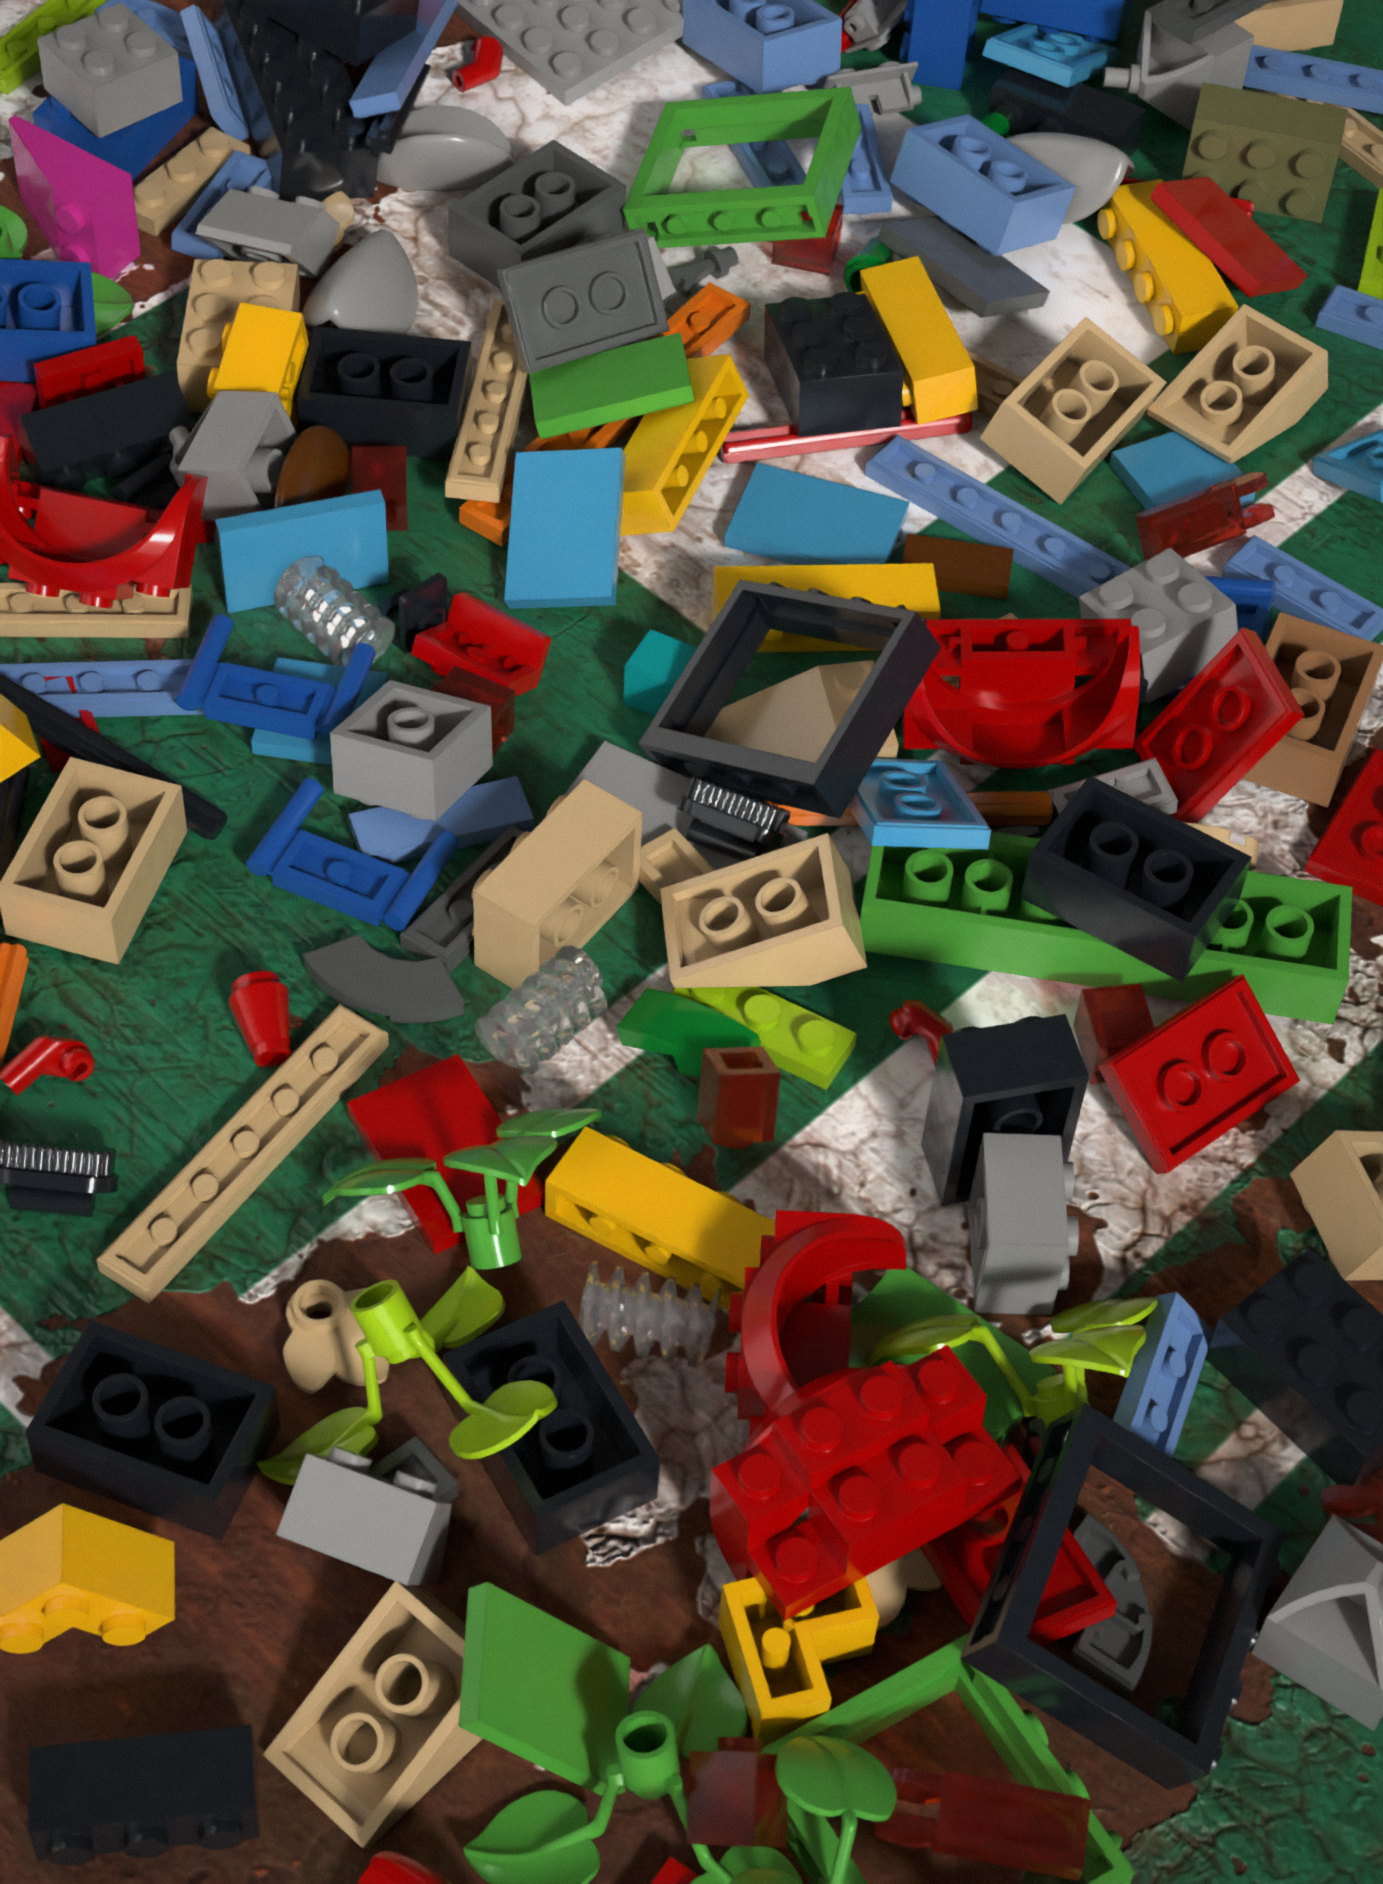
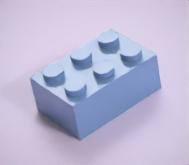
(765, 41)
(981, 184)

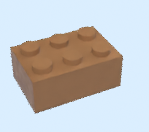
(1333, 685)

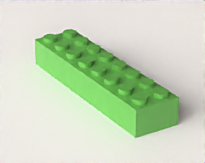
(969, 913)

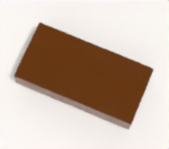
(963, 565)

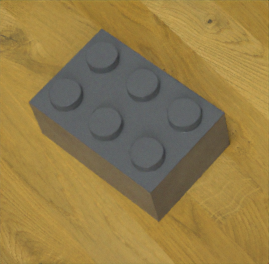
(534, 211)

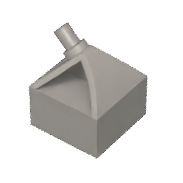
(1172, 71)
(239, 449)
(1331, 1623)

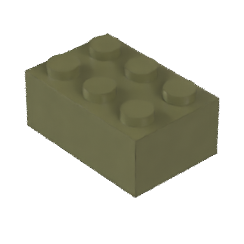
(1266, 149)

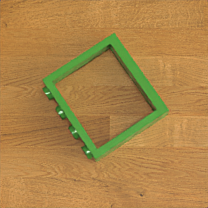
(749, 212)
(1011, 1731)

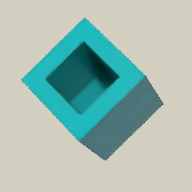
(654, 671)

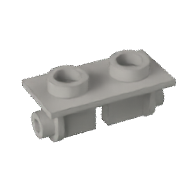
(871, 22)
(886, 84)

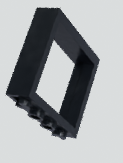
(752, 609)
(1001, 1627)

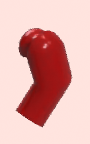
(485, 64)
(921, 1019)
(48, 1057)

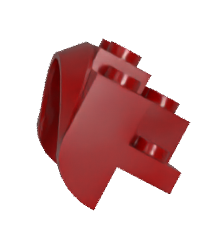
(96, 541)
(1019, 691)
(796, 1341)
(868, 1468)

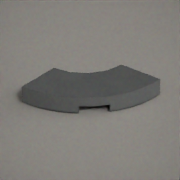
(383, 985)
(1120, 1645)

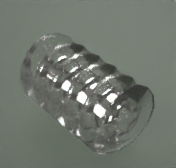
(330, 610)
(544, 1011)
(648, 1316)

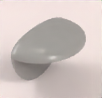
(446, 151)
(1084, 162)
(367, 289)

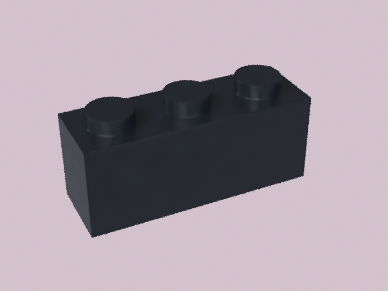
(1044, 106)
(103, 432)
(143, 1794)

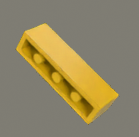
(1166, 269)
(935, 364)
(678, 446)
(879, 583)
(655, 1215)

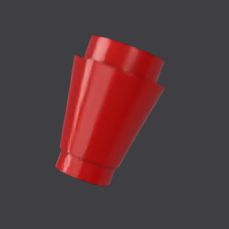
(262, 1015)

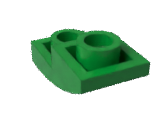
(681, 1029)

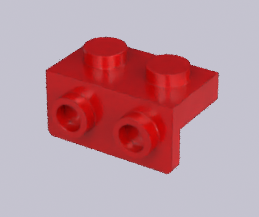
(89, 371)
(486, 644)

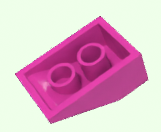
(75, 199)

